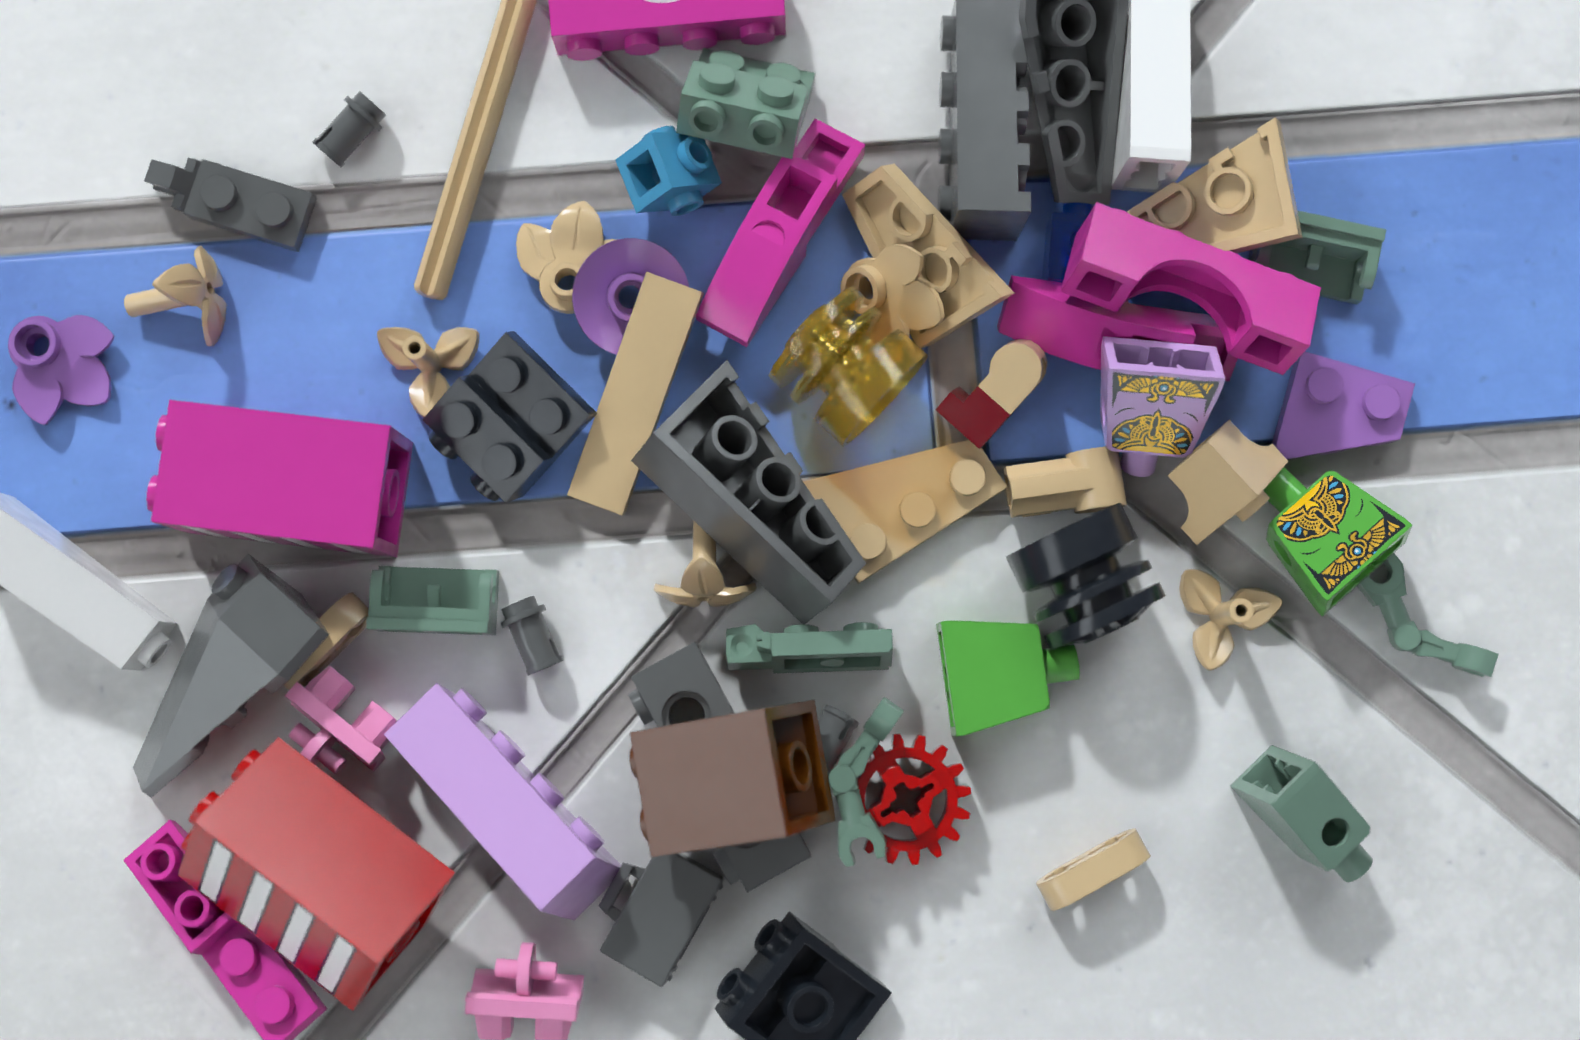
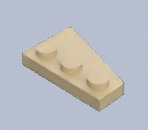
(1235, 200)
(896, 212)
(906, 499)

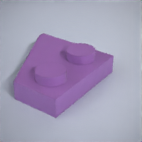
(1339, 408)

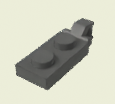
(236, 200)

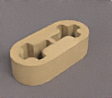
(344, 623)
(1093, 869)

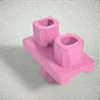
(318, 704)
(524, 991)

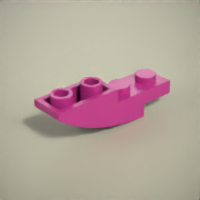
(777, 231)
(1075, 327)
(256, 976)

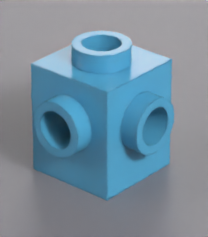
(668, 172)

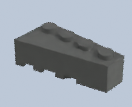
(985, 121)
(750, 496)

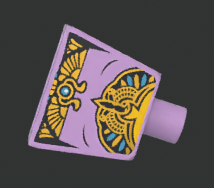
(1156, 398)

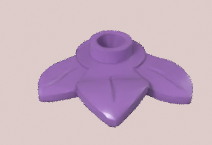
(67, 368)

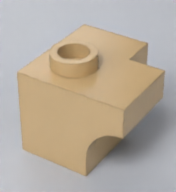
(1225, 480)

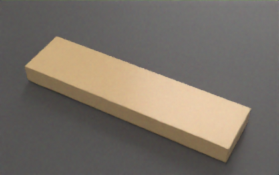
(635, 392)

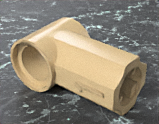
(1081, 481)

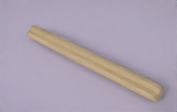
(473, 148)

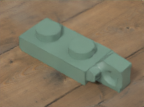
(807, 649)

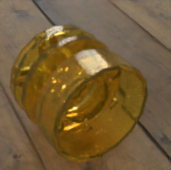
(847, 365)

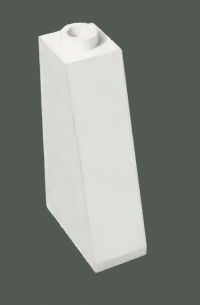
(1154, 97)
(78, 591)

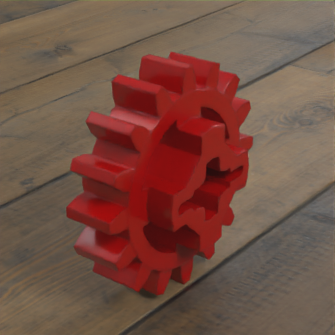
(919, 822)

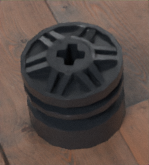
(1086, 577)

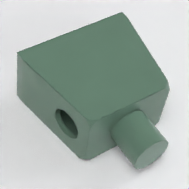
(1306, 812)

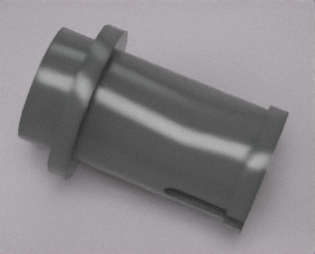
(350, 128)
(531, 634)
(835, 732)

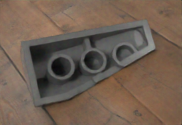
(1076, 84)
(245, 640)

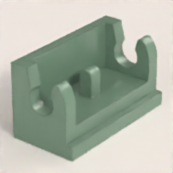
(1331, 255)
(433, 600)

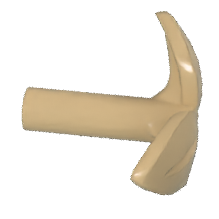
(182, 287)
(409, 351)
(703, 578)
(1246, 608)

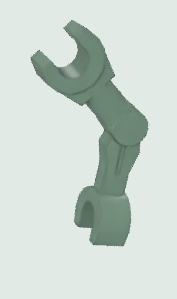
(1404, 633)
(845, 785)

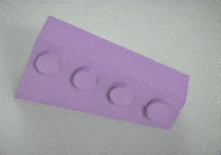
(503, 803)

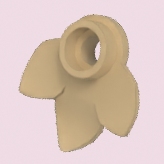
(560, 251)
(896, 291)

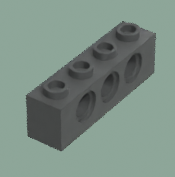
(690, 676)

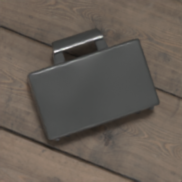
(659, 914)

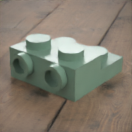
(745, 102)

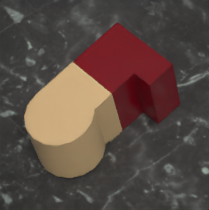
(1012, 377)

